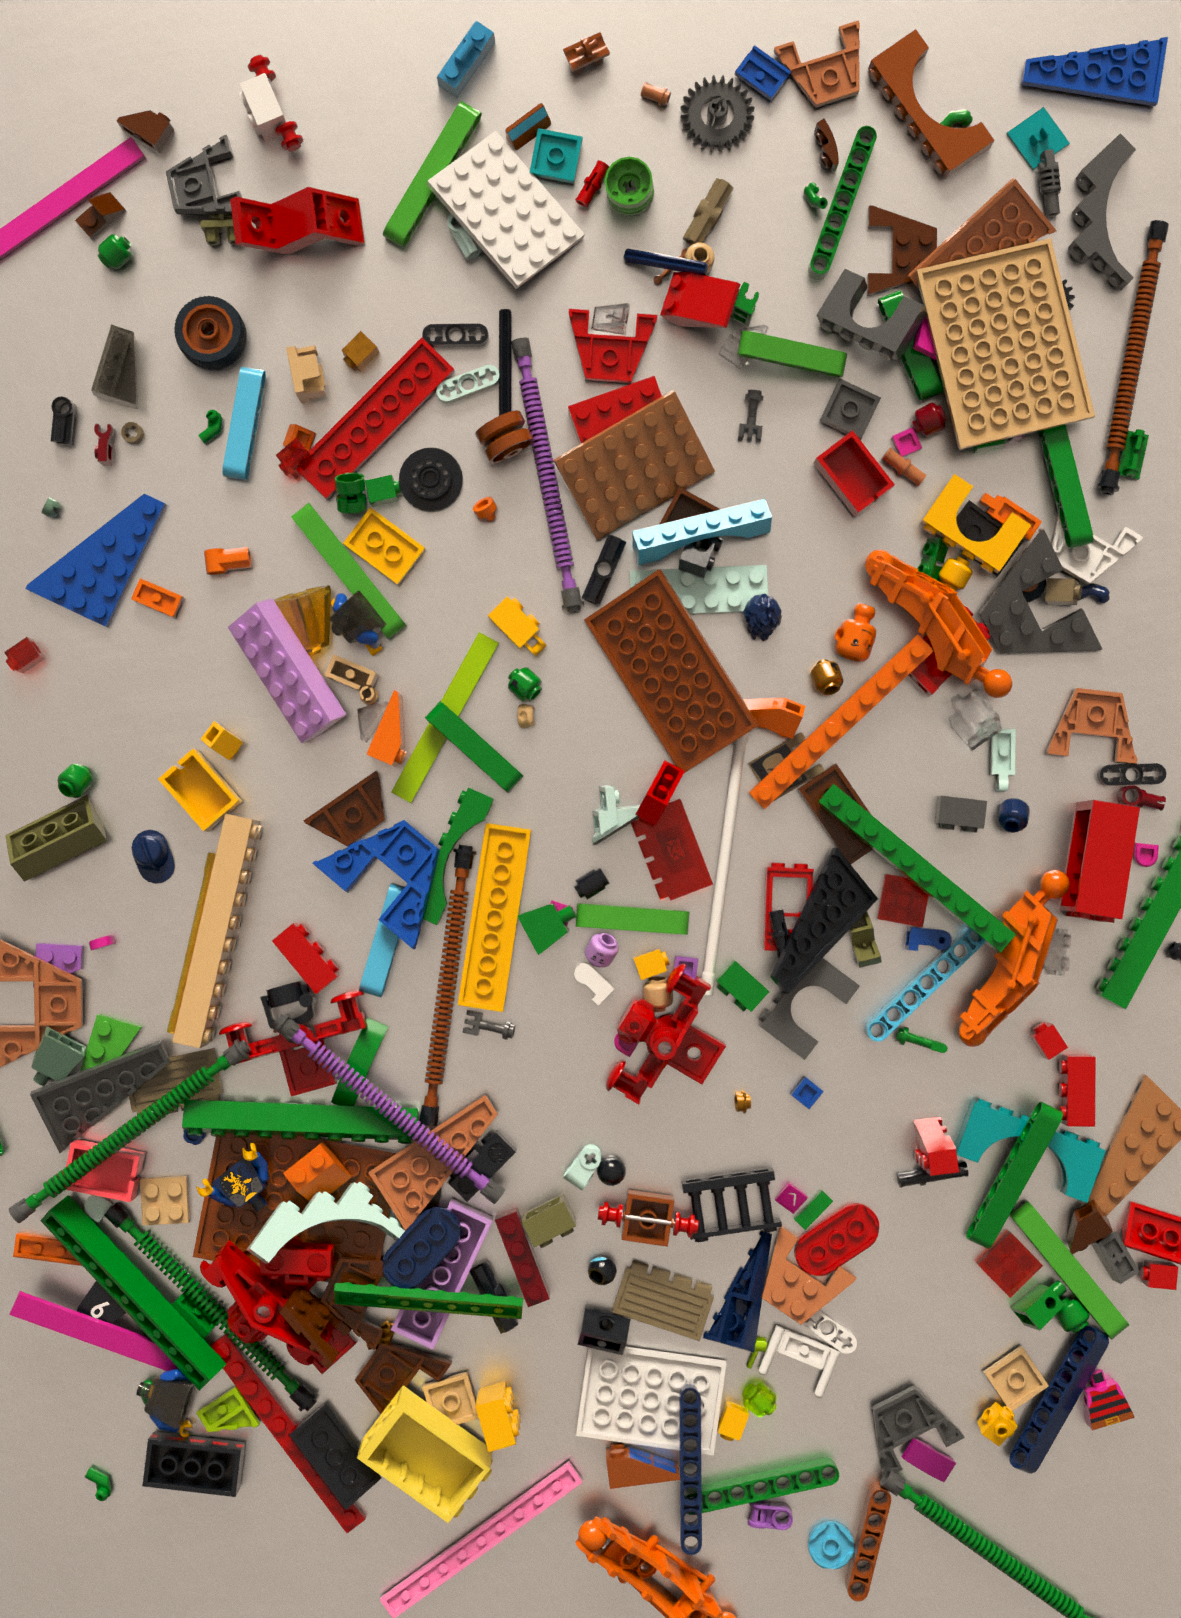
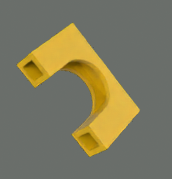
(990, 553)

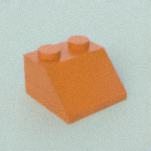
(317, 1172)

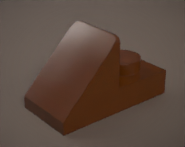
(101, 214)

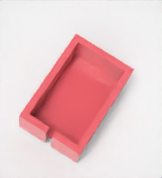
(113, 1177)

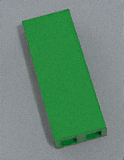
(813, 1210)

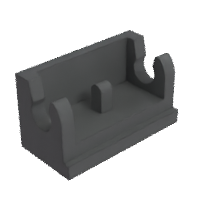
(1115, 1258)

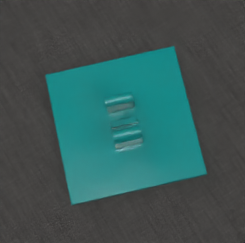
(1036, 135)

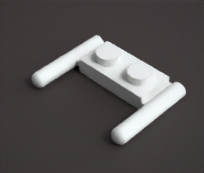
(803, 1350)

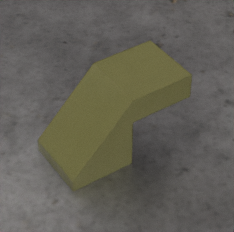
(864, 942)

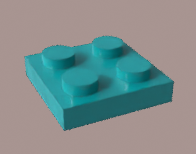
(556, 155)

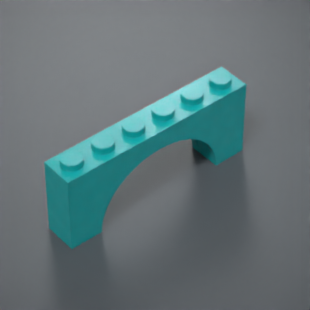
(1077, 1159)

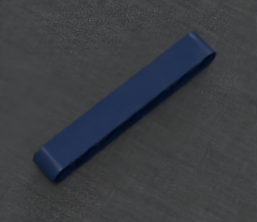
(1061, 1388)
(690, 1480)

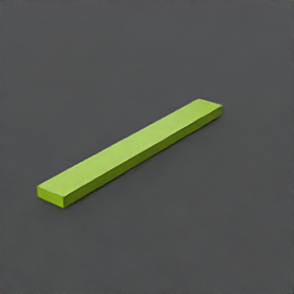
(455, 699)

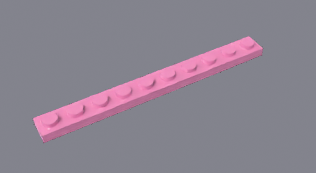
(481, 1540)

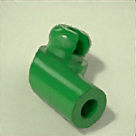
(102, 1483)

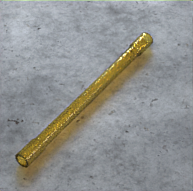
(190, 948)

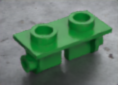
(1133, 455)
(933, 552)

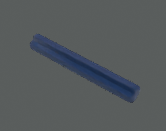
(665, 261)

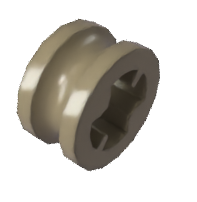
(133, 440)

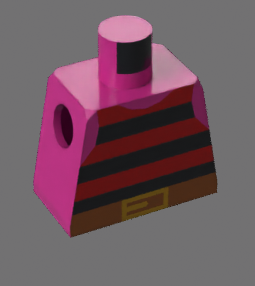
(1104, 1402)

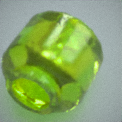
(759, 1399)

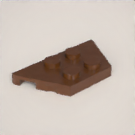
(352, 812)

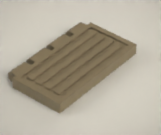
(173, 1074)
(663, 1302)

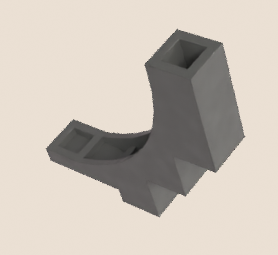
(1091, 212)

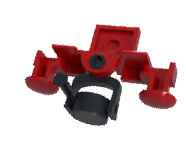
(300, 1070)

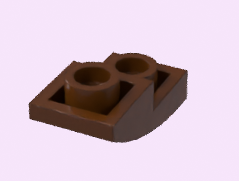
(829, 152)

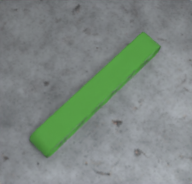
(443, 153)
(346, 566)
(1069, 1270)

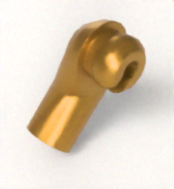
(387, 1333)

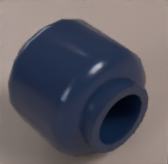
(1013, 815)

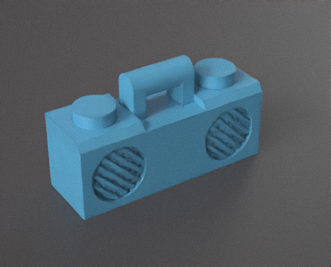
(466, 59)

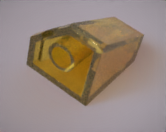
(308, 616)

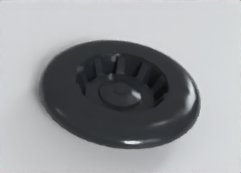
(430, 479)

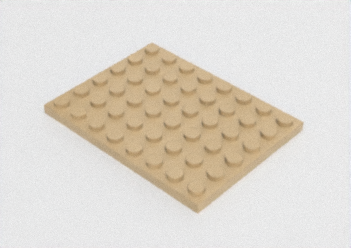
(1005, 344)

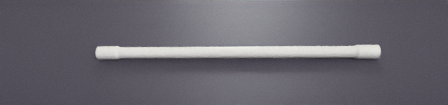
(723, 862)

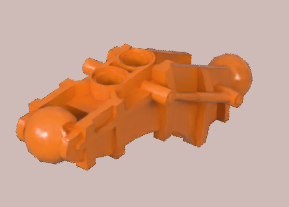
(942, 616)
(1018, 964)
(638, 1560)

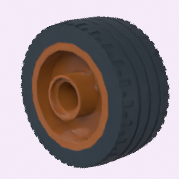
(206, 316)

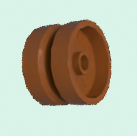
(504, 436)

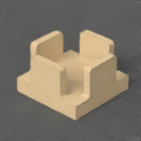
(306, 373)

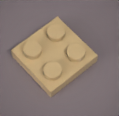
(165, 1200)
(1016, 1378)
(452, 1397)

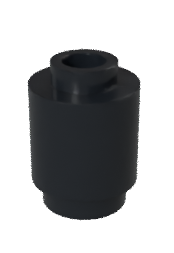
(591, 883)

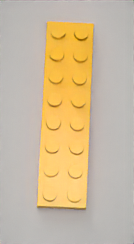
(494, 917)

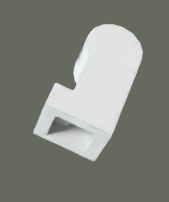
(600, 986)

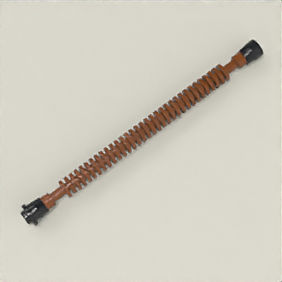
(1133, 357)
(463, 863)

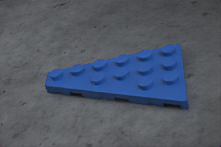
(100, 568)

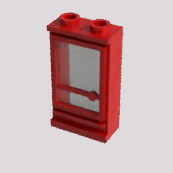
(788, 891)

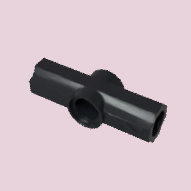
(598, 583)
(488, 1284)

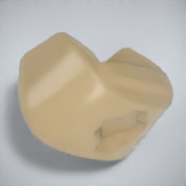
(525, 715)

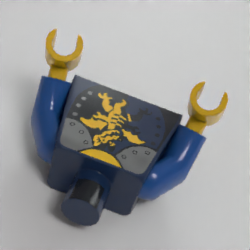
(240, 1182)

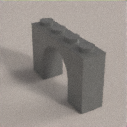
(887, 339)
(779, 1020)

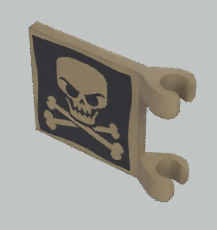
(768, 761)

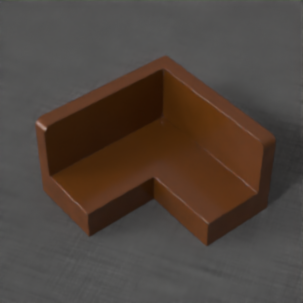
(686, 505)

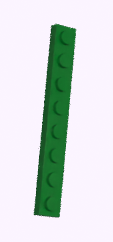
(427, 1300)

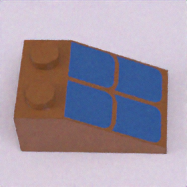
(635, 1466)

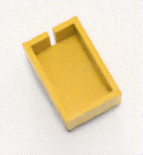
(200, 790)
(497, 1415)

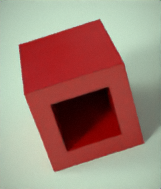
(1047, 1040)
(1159, 1274)

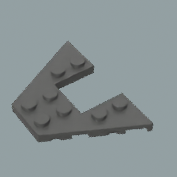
(1011, 619)

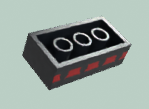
(194, 1464)

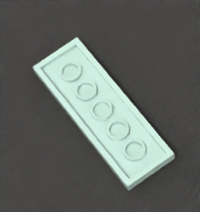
(720, 590)

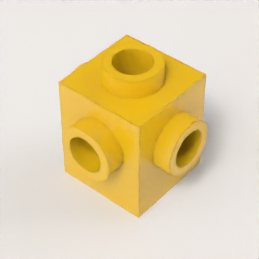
(997, 1423)

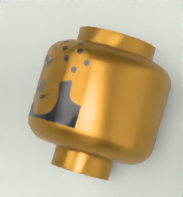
(827, 677)

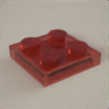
(902, 901)
(1009, 1264)

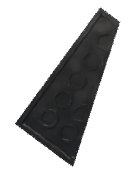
(830, 911)

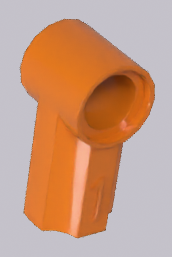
(220, 560)

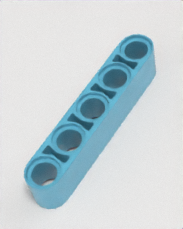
(244, 423)
(381, 952)

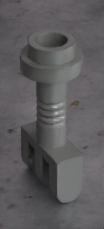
(753, 397)
(506, 1030)

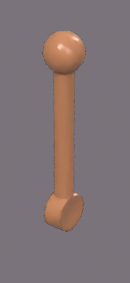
(658, 278)

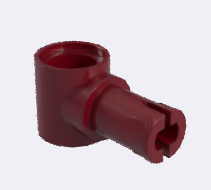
(1141, 798)

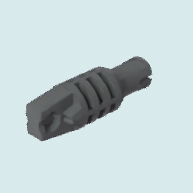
(1049, 182)

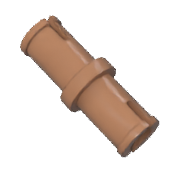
(904, 467)

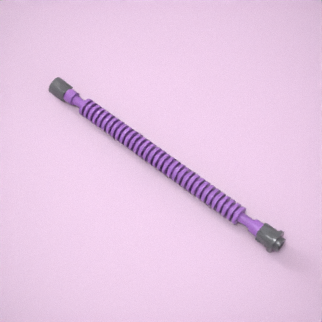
(546, 472)
(291, 1030)

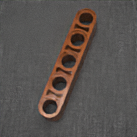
(867, 1552)

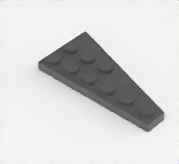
(88, 1096)

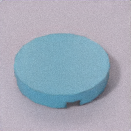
(831, 1545)

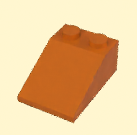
(389, 738)

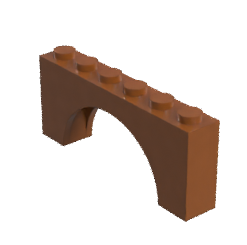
(946, 146)

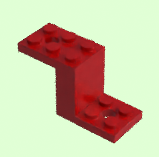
(297, 221)

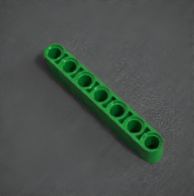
(846, 193)
(1066, 486)
(1014, 1175)
(771, 1489)

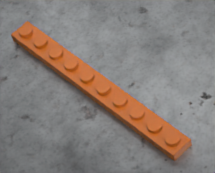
(841, 721)

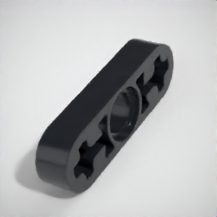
(461, 327)
(1149, 780)

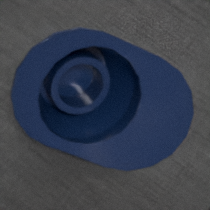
(153, 856)

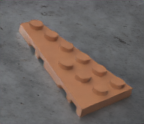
(415, 1175)

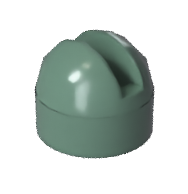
(50, 506)

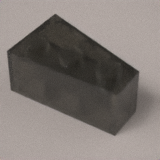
(117, 369)

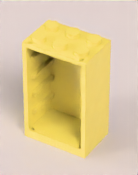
(426, 1455)

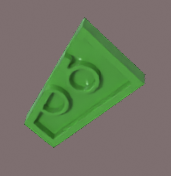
(108, 1040)

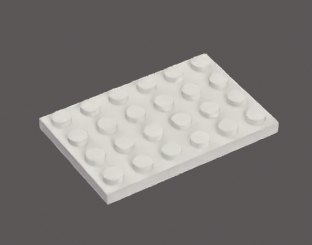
(505, 209)
(637, 1397)

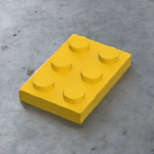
(384, 546)

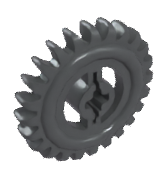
(720, 93)

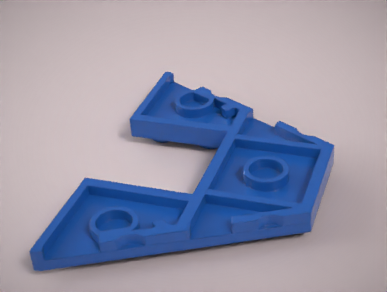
(405, 854)

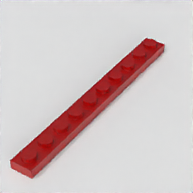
(279, 1424)

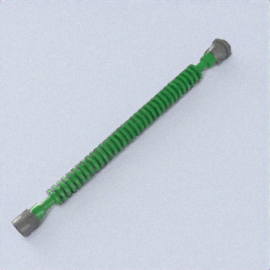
(129, 1131)
(984, 1547)

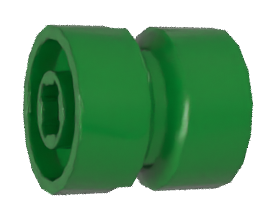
(350, 490)

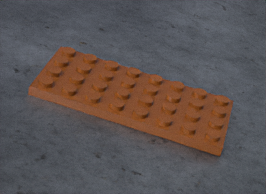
(671, 671)

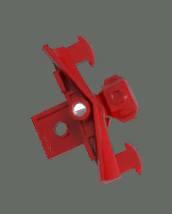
(258, 1301)

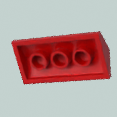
(1152, 1232)

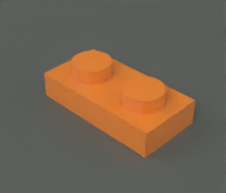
(157, 598)

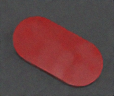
(836, 1239)

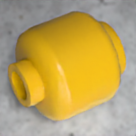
(955, 573)

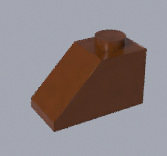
(148, 128)

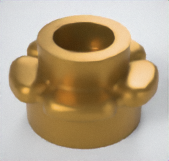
(742, 1102)

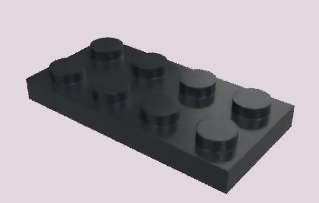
(333, 1456)

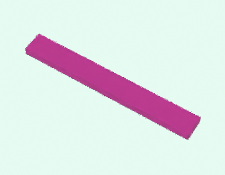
(69, 196)
(90, 1330)

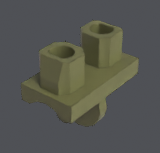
(218, 225)

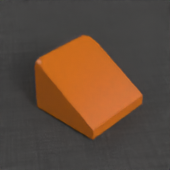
(302, 434)

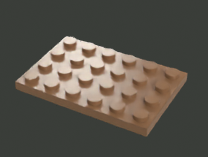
(634, 465)

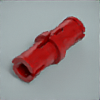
(592, 184)

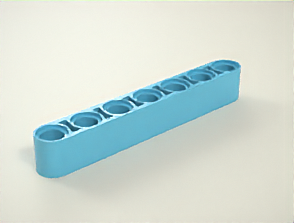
(915, 987)

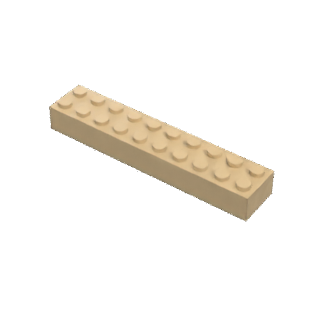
(216, 931)

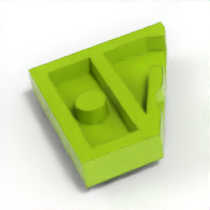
(228, 1412)

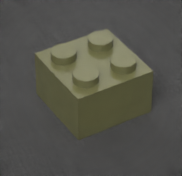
(549, 1221)

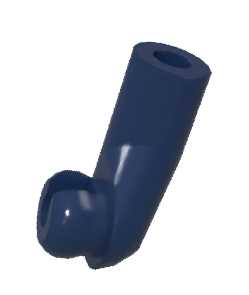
(1097, 591)

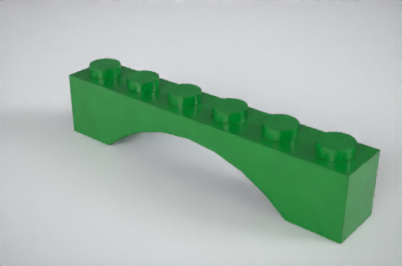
(471, 812)

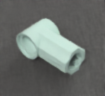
(465, 242)

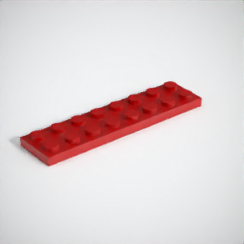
(375, 417)

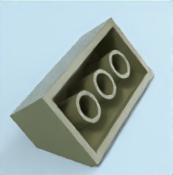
(55, 838)

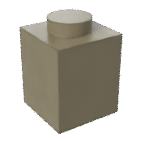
(1062, 591)

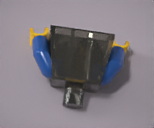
(357, 621)
(168, 1401)

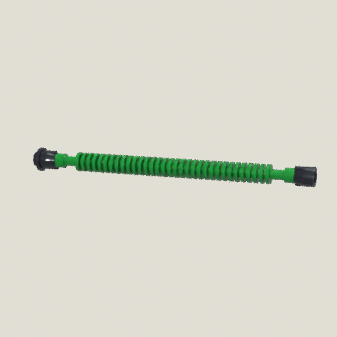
(298, 1392)

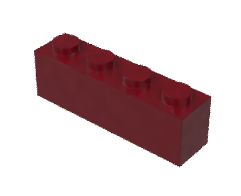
(522, 1257)

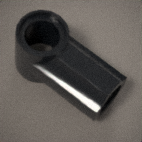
(62, 423)

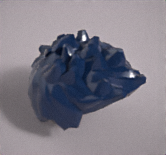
(762, 616)

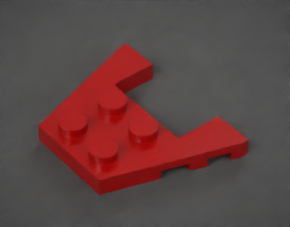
(609, 356)

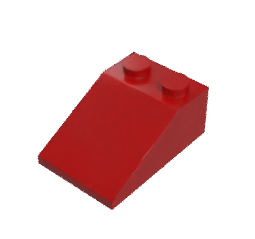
(699, 300)

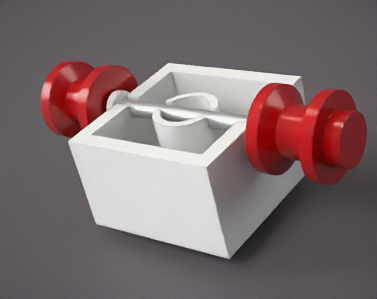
(264, 108)

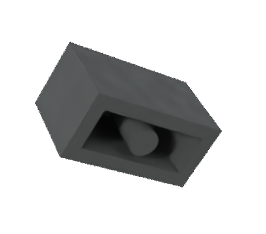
(960, 812)

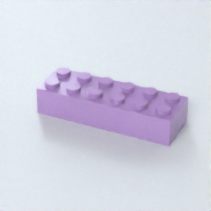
(286, 670)
(448, 1276)

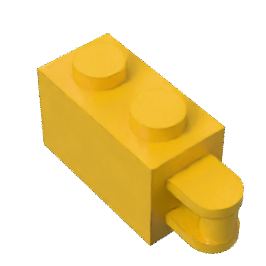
(517, 625)

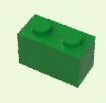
(741, 986)

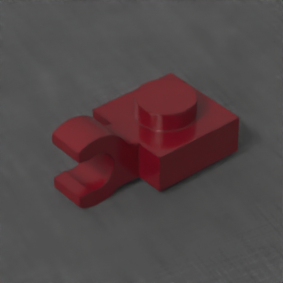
(104, 449)

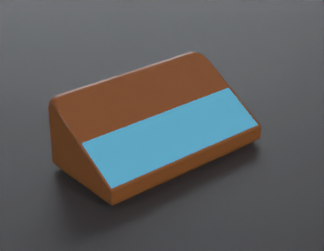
(527, 126)

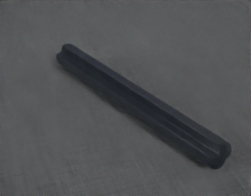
(504, 361)

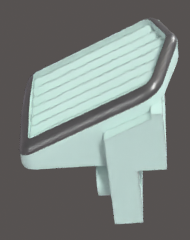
(611, 818)

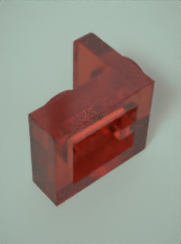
(292, 457)

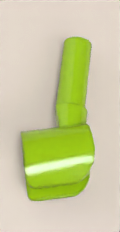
(761, 1346)

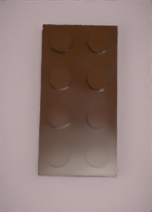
(847, 842)

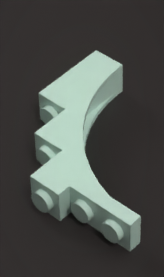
(288, 1222)

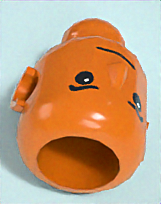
(856, 636)

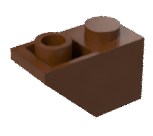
(1087, 1227)

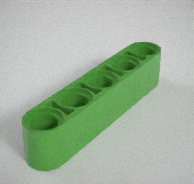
(792, 353)
(632, 919)

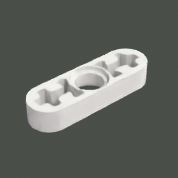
(828, 1338)

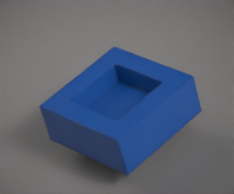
(807, 1092)

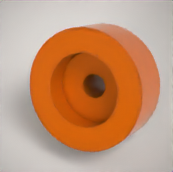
(485, 508)

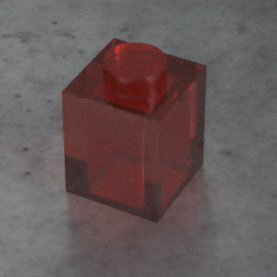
(24, 655)

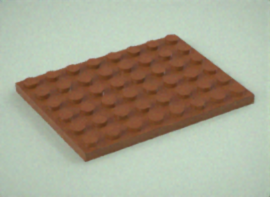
(241, 1225)

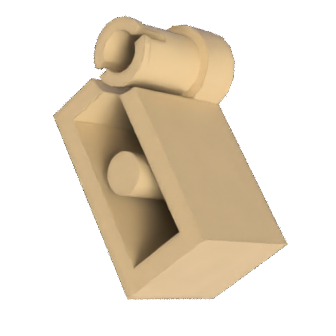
(354, 677)

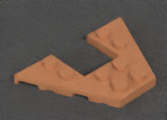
(56, 1001)

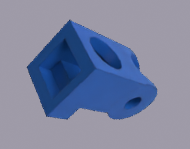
(935, 938)

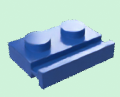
(762, 73)

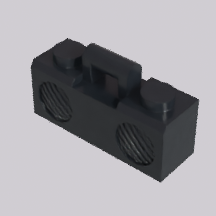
(490, 1158)

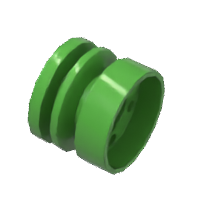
(624, 174)

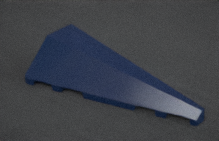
(739, 1317)

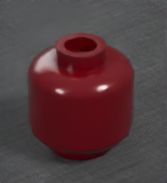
(929, 419)

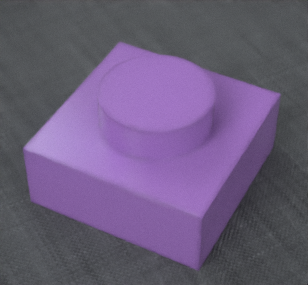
(691, 965)

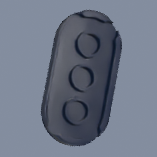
(421, 1248)

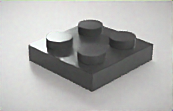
(850, 408)

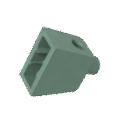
(56, 1056)

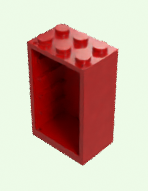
(1100, 860)

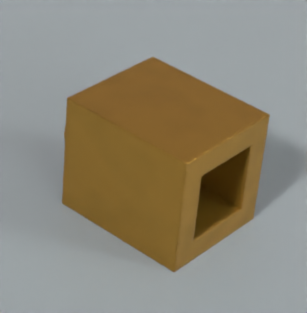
(359, 351)

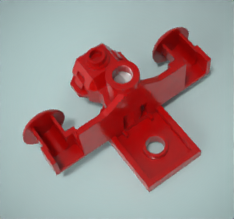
(666, 1038)

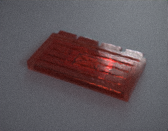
(674, 853)

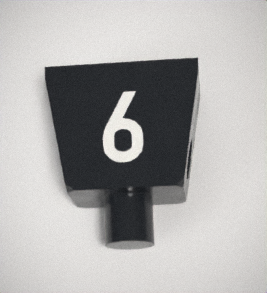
(100, 1305)

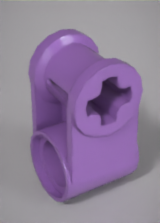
(768, 1513)

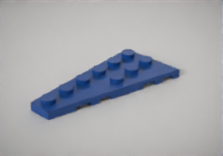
(1108, 72)

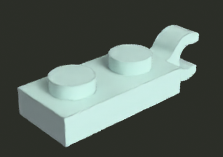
(1003, 757)

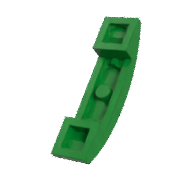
(361, 1060)

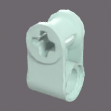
(581, 1169)

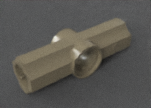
(708, 212)

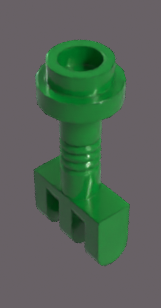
(903, 1035)

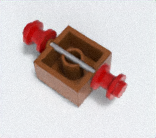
(648, 1218)

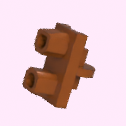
(586, 51)

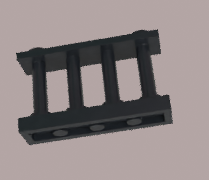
(717, 1185)

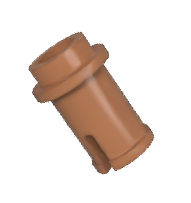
(656, 94)

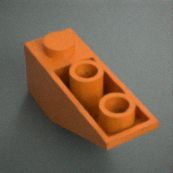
(777, 714)

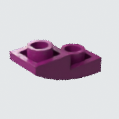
(928, 1460)

